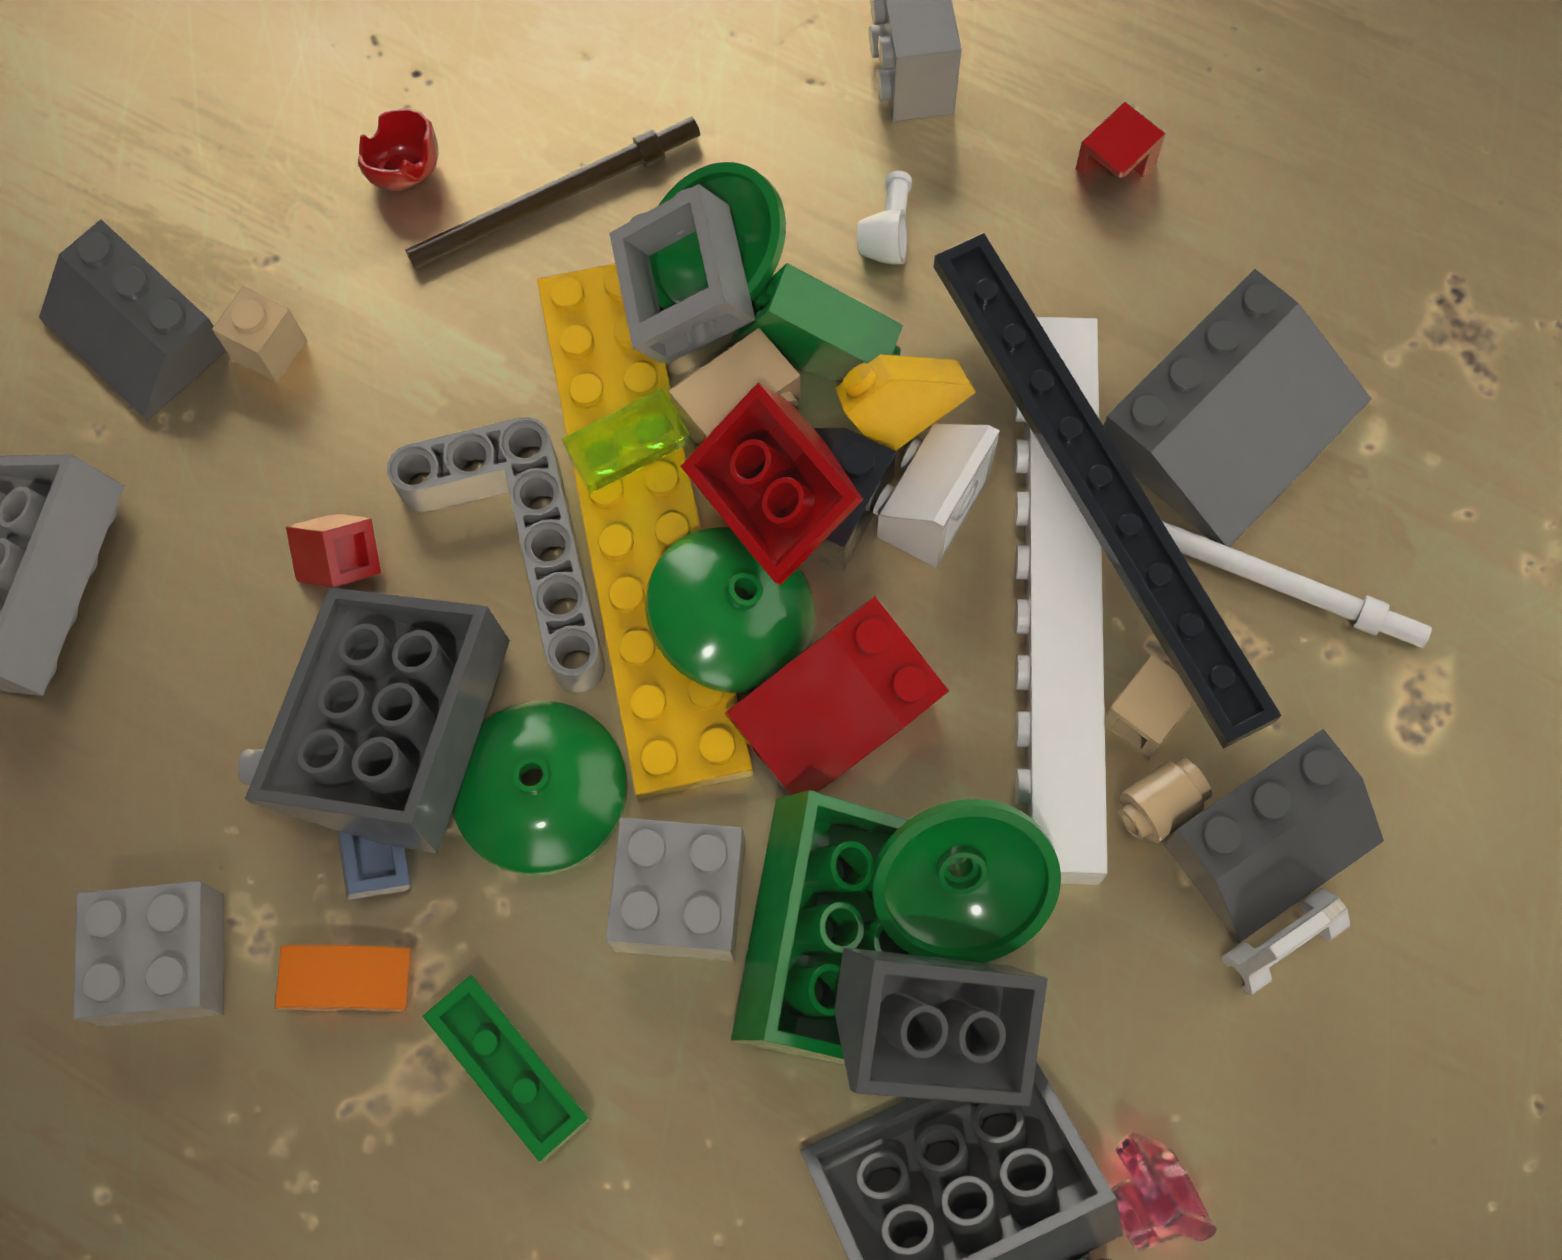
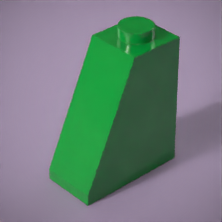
(819, 325)

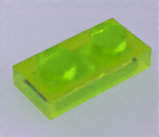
(626, 440)

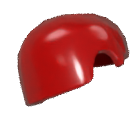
(400, 151)

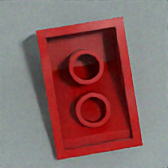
(772, 481)
(837, 700)

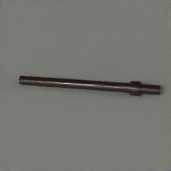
(646, 149)

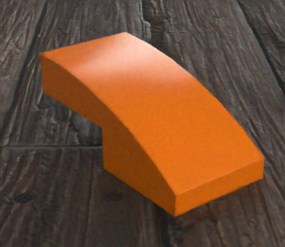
(342, 978)

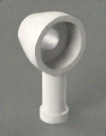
(885, 233)

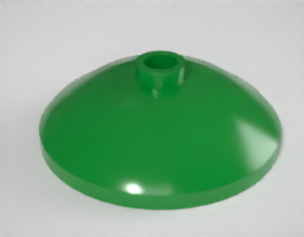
(758, 226)
(710, 629)
(562, 816)
(970, 907)

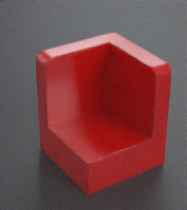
(1122, 144)
(333, 550)

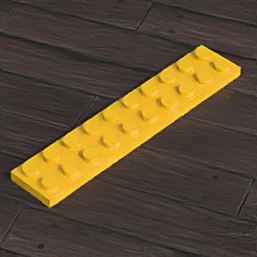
(669, 723)

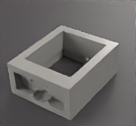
(701, 317)

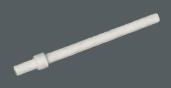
(1368, 613)

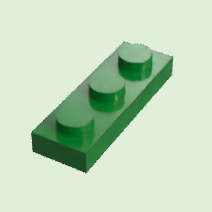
(506, 1068)

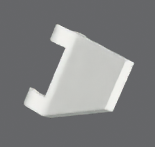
(1323, 915)

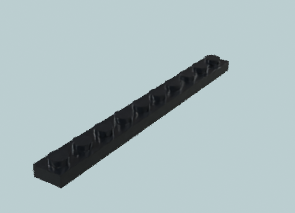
(1107, 493)

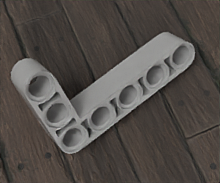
(537, 528)

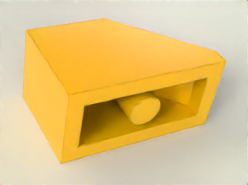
(902, 396)

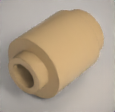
(1164, 800)

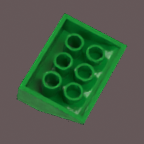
(806, 911)

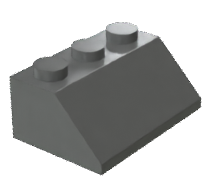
(127, 320)
(1278, 836)
(938, 1027)

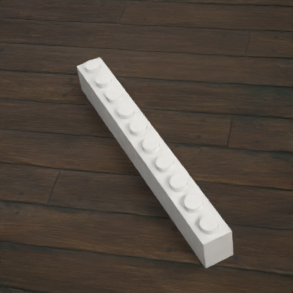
(1062, 641)

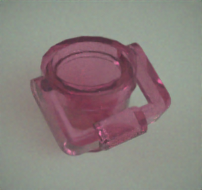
(1158, 1196)

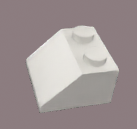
(936, 489)

